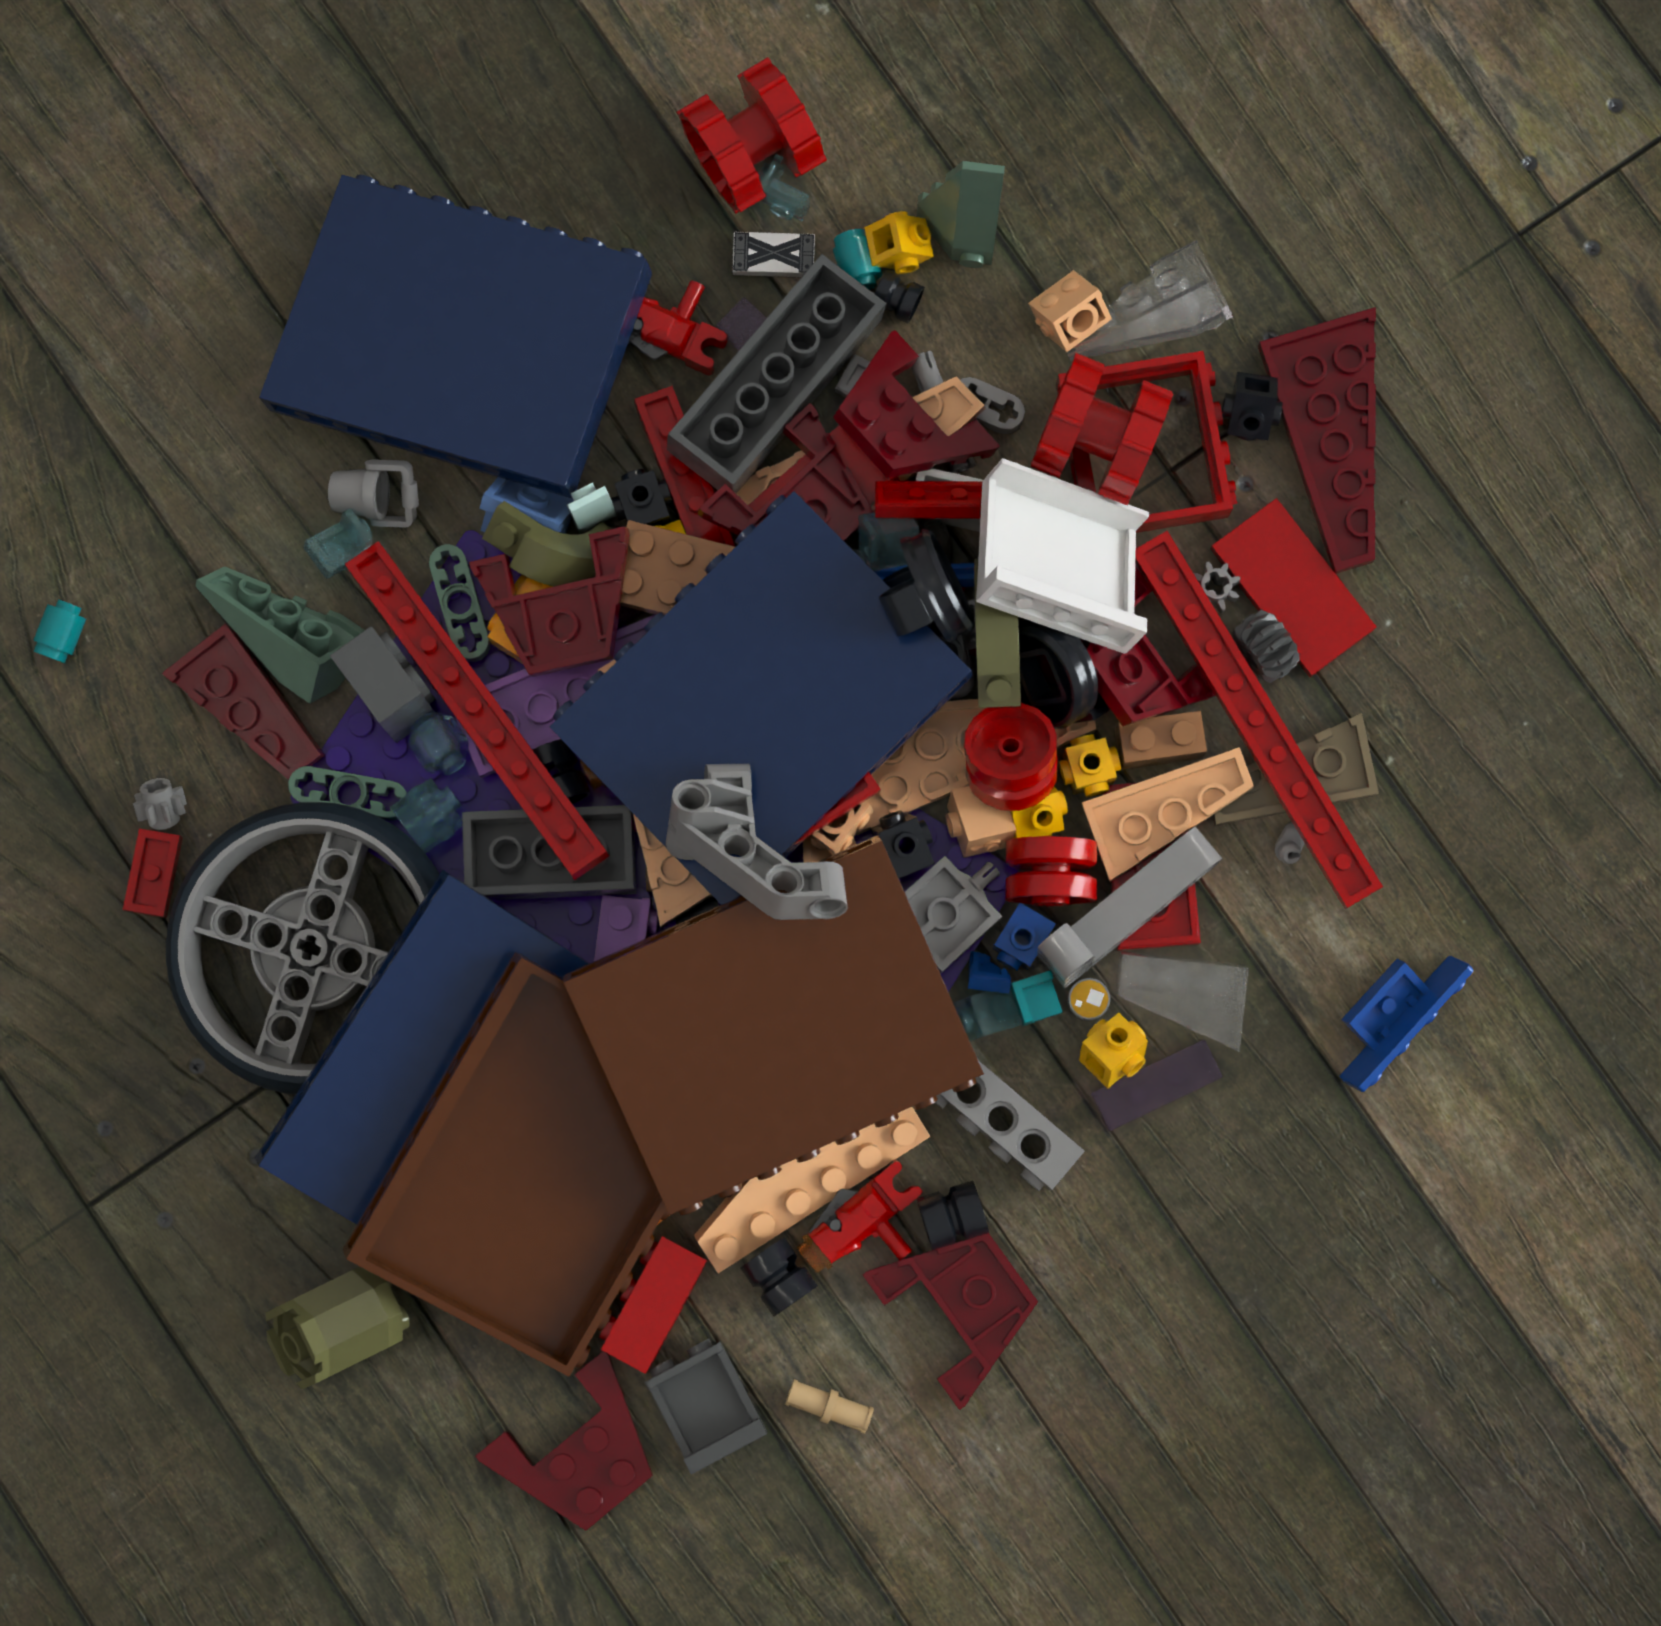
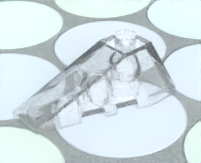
(1166, 306)

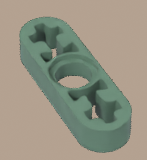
(461, 571)
(321, 776)

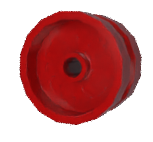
(1011, 757)
(1049, 871)

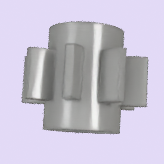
(1219, 577)
(159, 803)

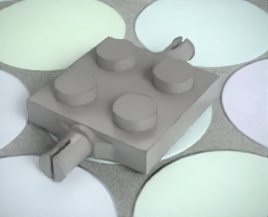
(952, 909)

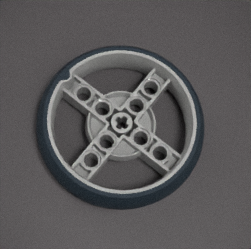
(197, 912)

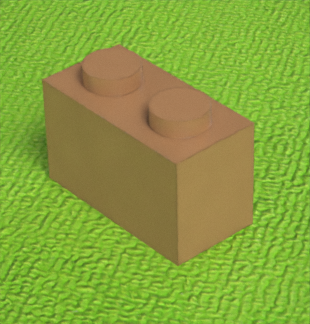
(1161, 740)

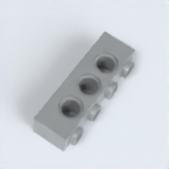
(1059, 1150)

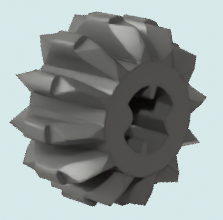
(1266, 646)

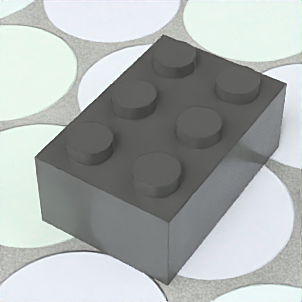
(384, 681)

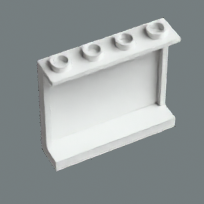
(1059, 556)

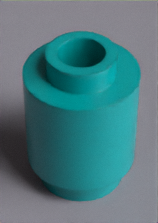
(854, 258)
(59, 631)

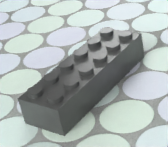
(776, 375)

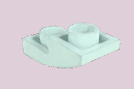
(590, 507)

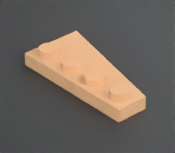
(1155, 812)

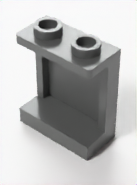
(705, 1405)

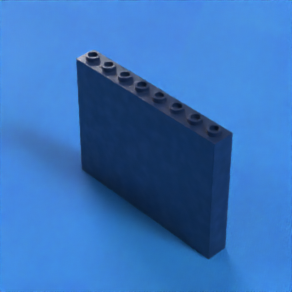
(457, 334)
(765, 666)
(399, 1044)

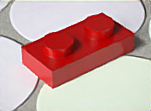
(152, 873)

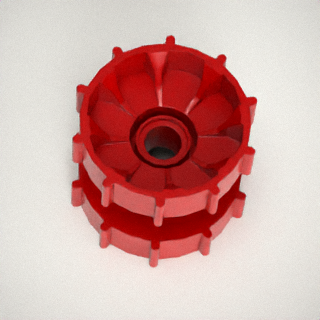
(770, 125)
(1102, 429)

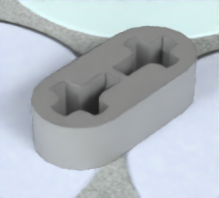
(999, 399)

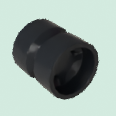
(559, 756)
(952, 1215)
(779, 1276)

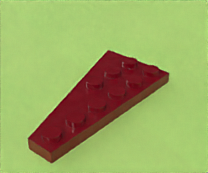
(1331, 427)

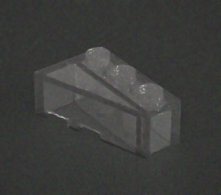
(1187, 991)

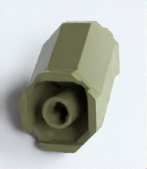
(335, 1326)

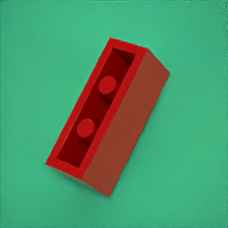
(652, 1304)

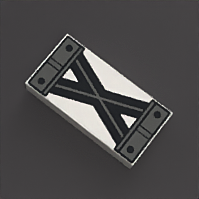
(772, 254)

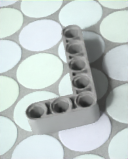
(1077, 948)

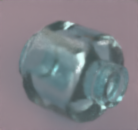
(439, 743)

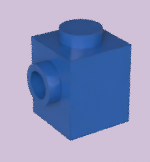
(1021, 937)

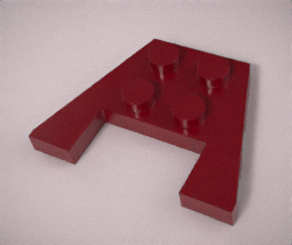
(895, 427)
(822, 484)
(566, 622)
(1140, 682)
(975, 1292)
(589, 1468)

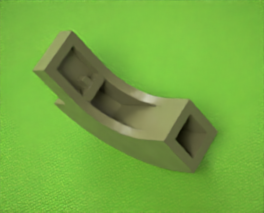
(539, 551)
(996, 655)

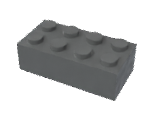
(513, 861)

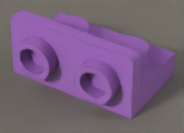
(624, 923)

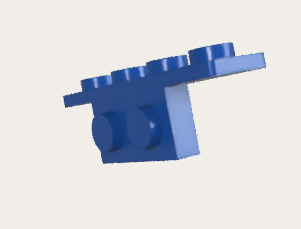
(1395, 1012)

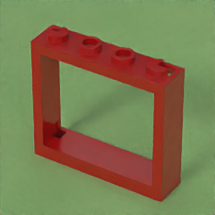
(1209, 418)

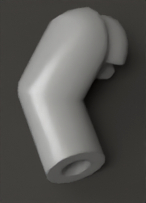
(1289, 845)

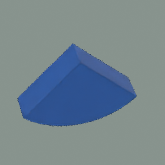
(986, 975)

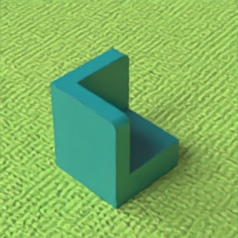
(1036, 998)

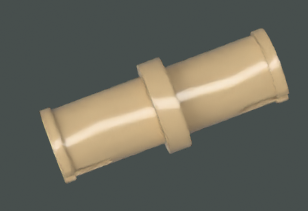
(829, 1406)

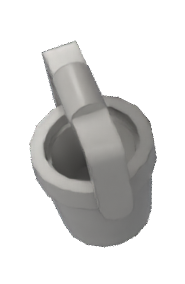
(369, 492)

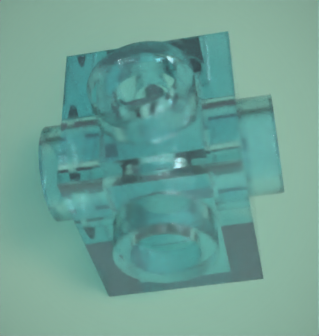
(429, 814)

